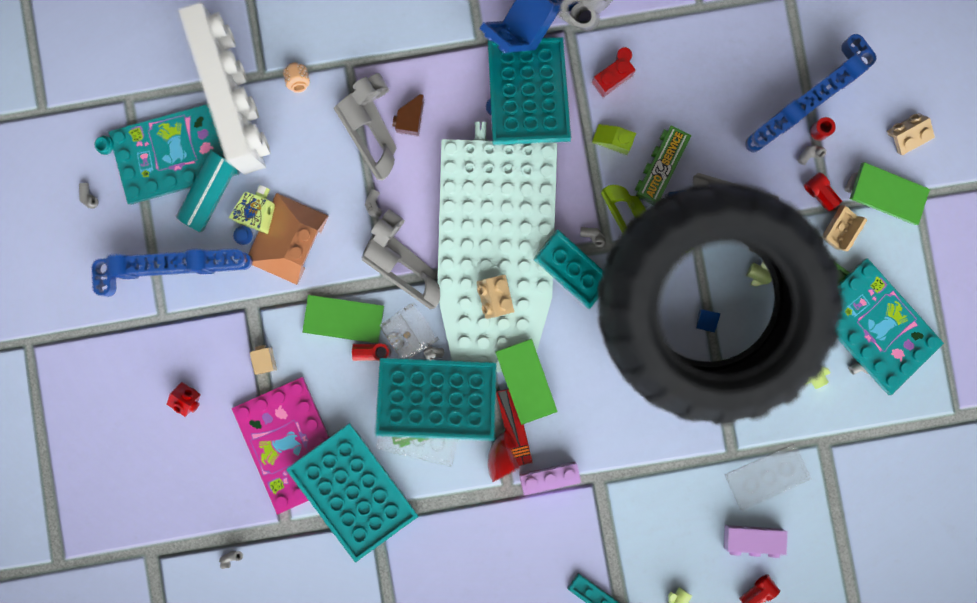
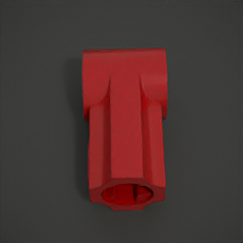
(820, 188)
(368, 352)
(763, 591)

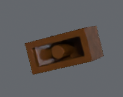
(409, 117)

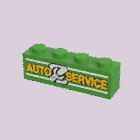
(663, 165)

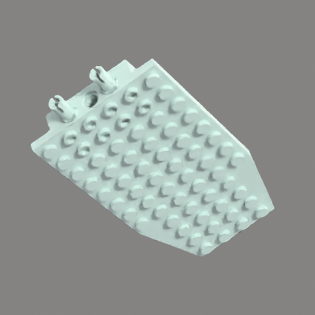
(493, 224)

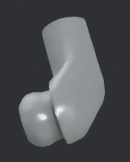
(86, 198)

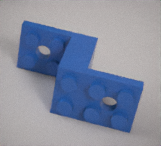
(523, 25)

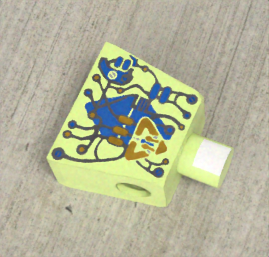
(254, 210)

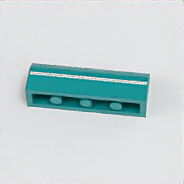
(206, 191)

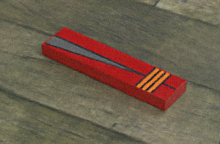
(514, 427)

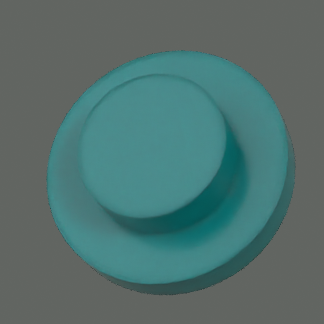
(104, 145)

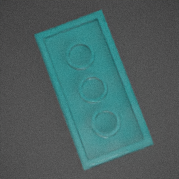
(570, 268)

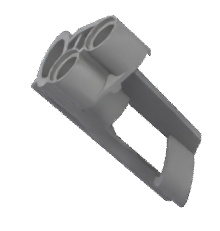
(593, 6)
(360, 110)
(385, 251)

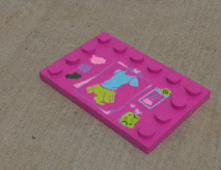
(278, 433)

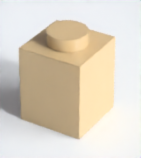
(263, 360)

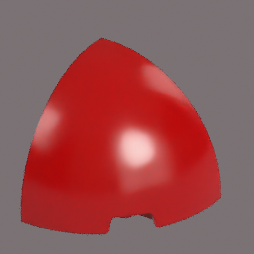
(500, 458)

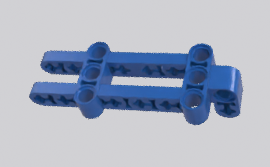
(813, 98)
(136, 266)

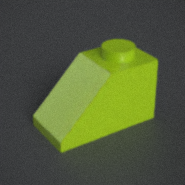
(614, 138)

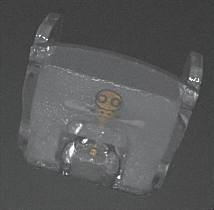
(408, 332)

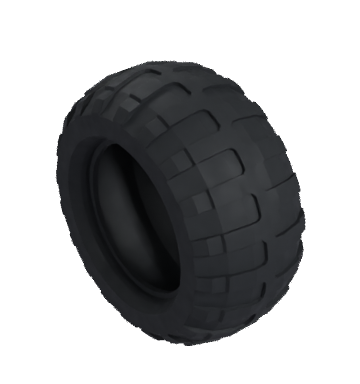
(787, 351)

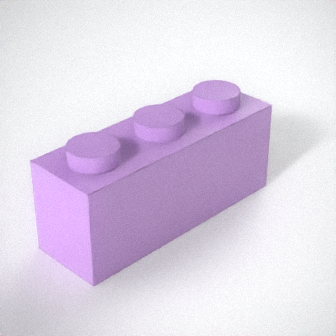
(550, 478)
(755, 541)

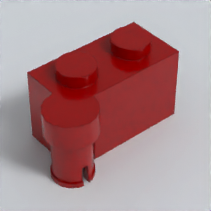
(616, 73)

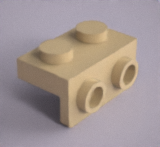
(911, 133)
(844, 229)
(495, 296)

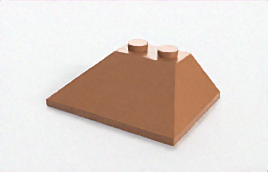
(288, 239)

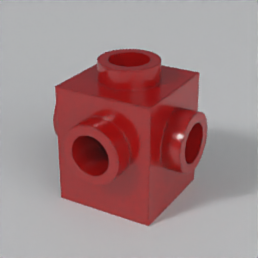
(184, 399)

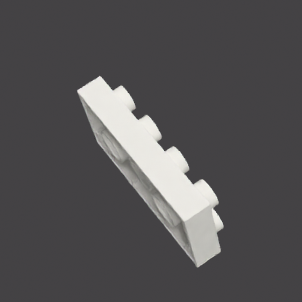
(221, 81)

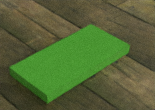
(889, 193)
(343, 319)
(526, 381)

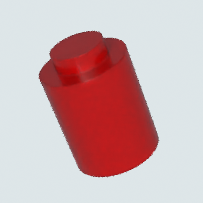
(822, 128)

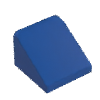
(707, 320)

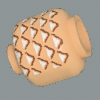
(296, 77)

